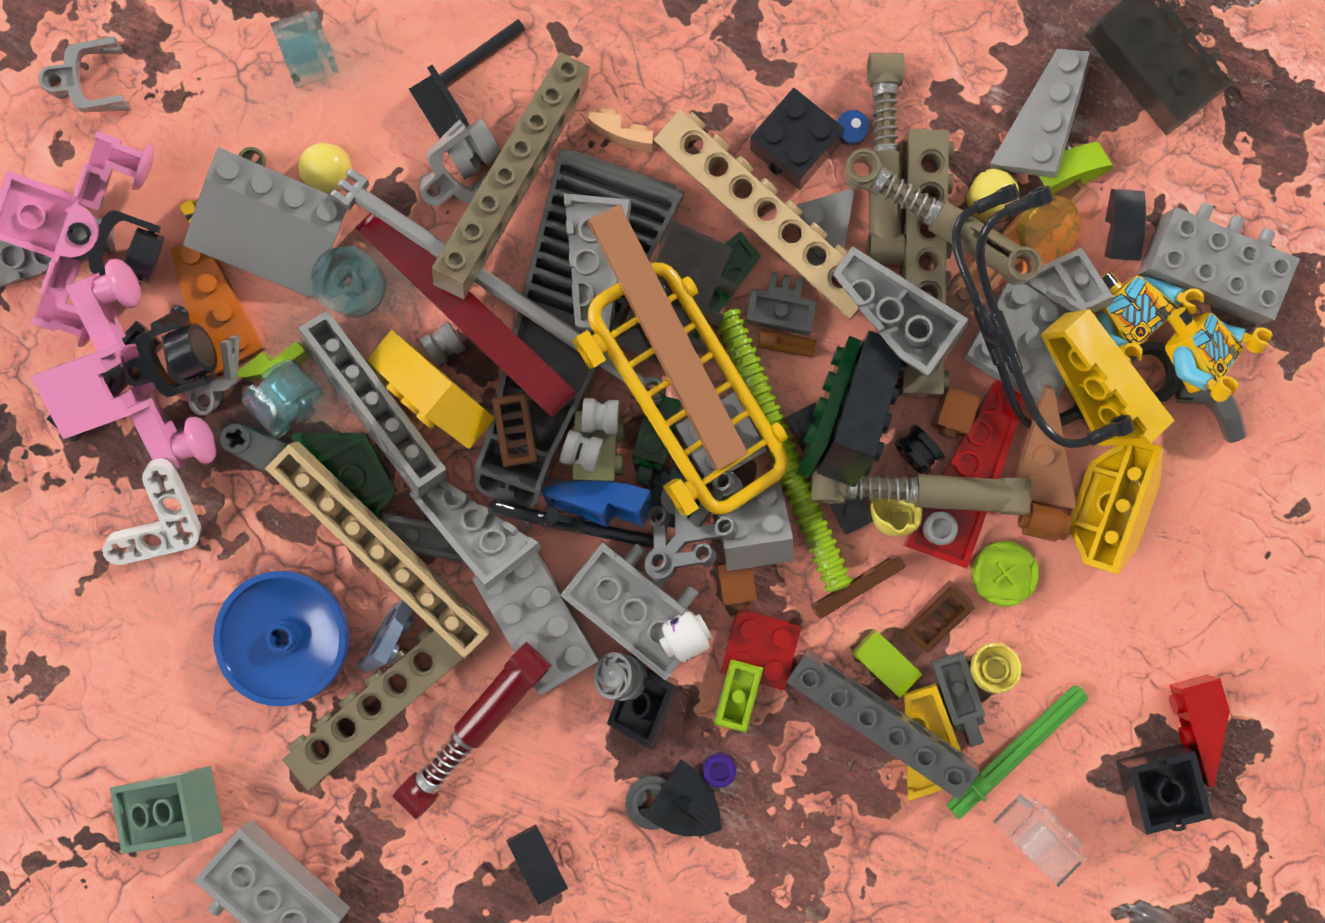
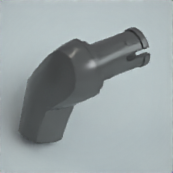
(1226, 412)

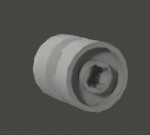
(474, 149)

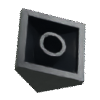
(646, 715)

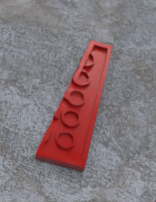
(977, 456)

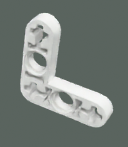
(166, 528)

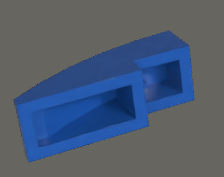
(600, 501)

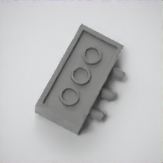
(1227, 267)
(628, 604)
(265, 883)

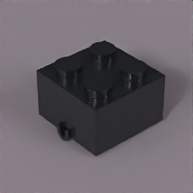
(796, 138)
(1164, 789)

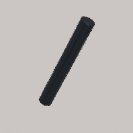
(482, 52)

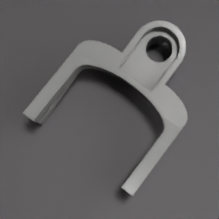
(69, 77)
(444, 182)
(208, 397)

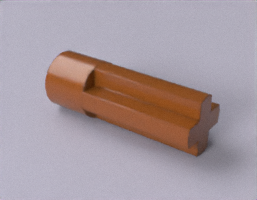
(786, 343)

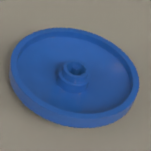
(281, 638)

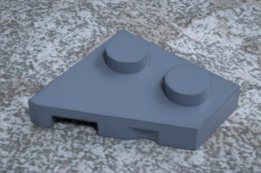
(385, 639)

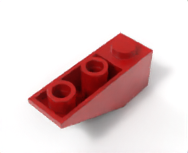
(1203, 720)

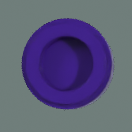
(719, 770)

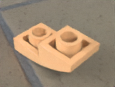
(609, 126)

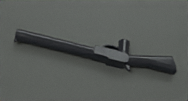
(554, 520)

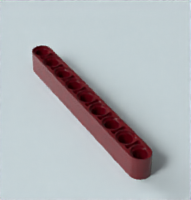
(471, 318)

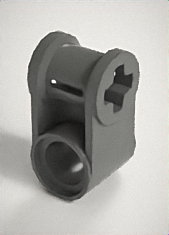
(258, 447)

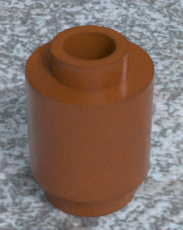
(1045, 523)

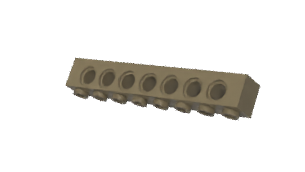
(934, 147)
(510, 176)

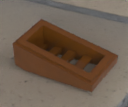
(508, 400)
(930, 608)

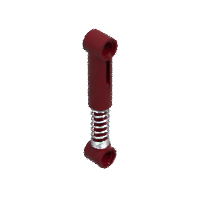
(484, 716)

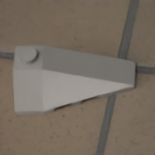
(905, 316)

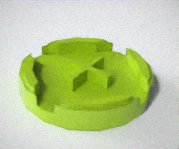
(1004, 573)

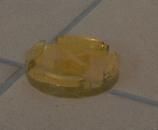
(1050, 228)

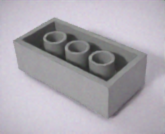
(532, 611)

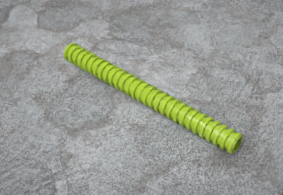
(796, 486)

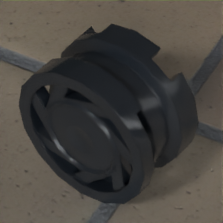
(919, 450)

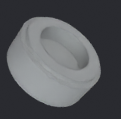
(940, 528)

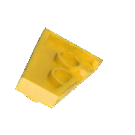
(928, 710)

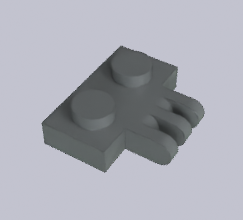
(781, 307)

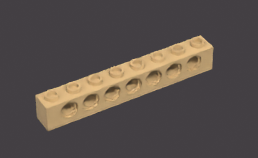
(674, 141)
(379, 548)

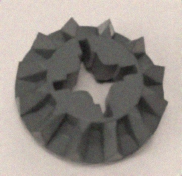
(638, 794)

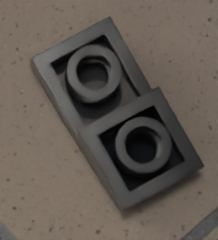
(1127, 224)
(537, 864)

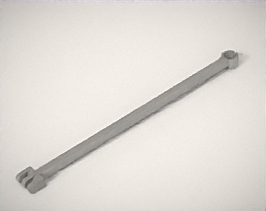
(358, 194)

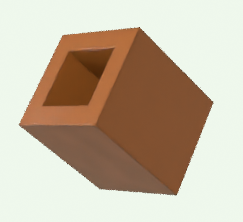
(955, 412)
(736, 587)

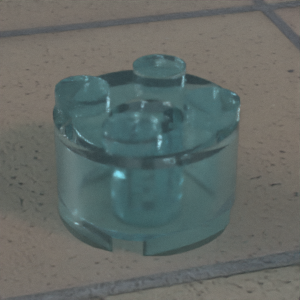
(305, 48)
(330, 287)
(283, 397)

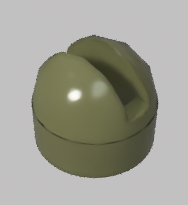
(249, 152)

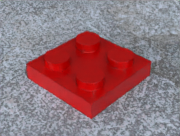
(763, 643)

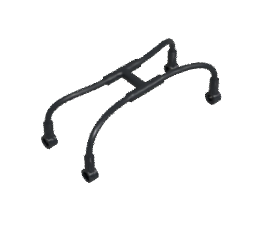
(994, 325)

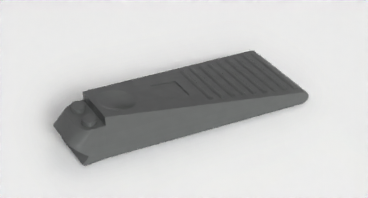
(551, 288)

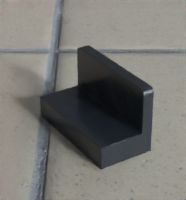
(437, 103)

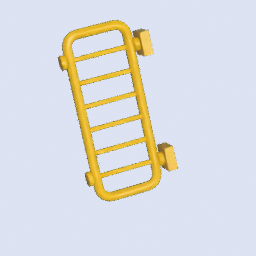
(684, 494)

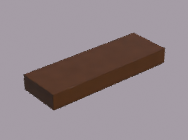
(858, 586)

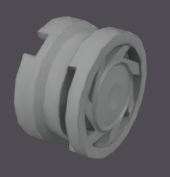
(620, 675)

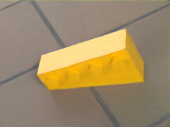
(1103, 378)
(428, 390)

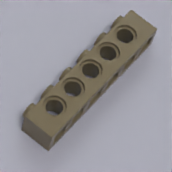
(312, 766)

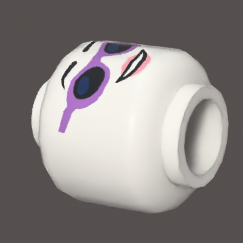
(685, 636)

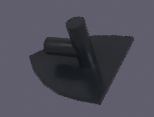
(685, 804)

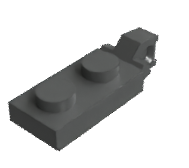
(960, 696)

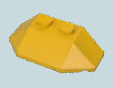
(1116, 504)

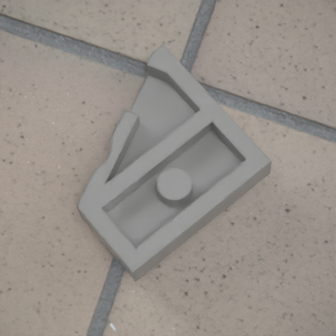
(830, 214)
(1073, 283)

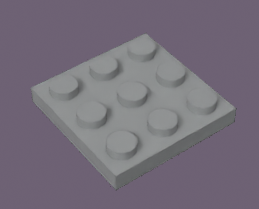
(1027, 317)

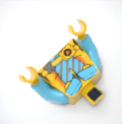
(1140, 309)
(1206, 350)

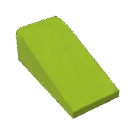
(886, 663)
(738, 696)

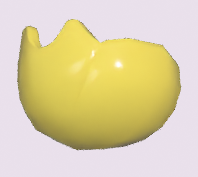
(324, 166)
(986, 184)
(895, 517)
(995, 668)

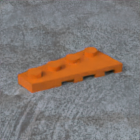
(214, 303)

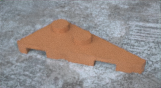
(1045, 460)

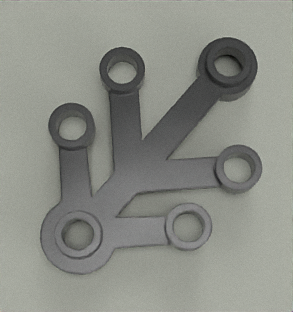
(688, 531)

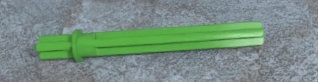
(1018, 750)

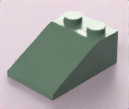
(166, 810)

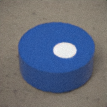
(855, 126)

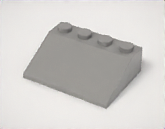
(263, 222)

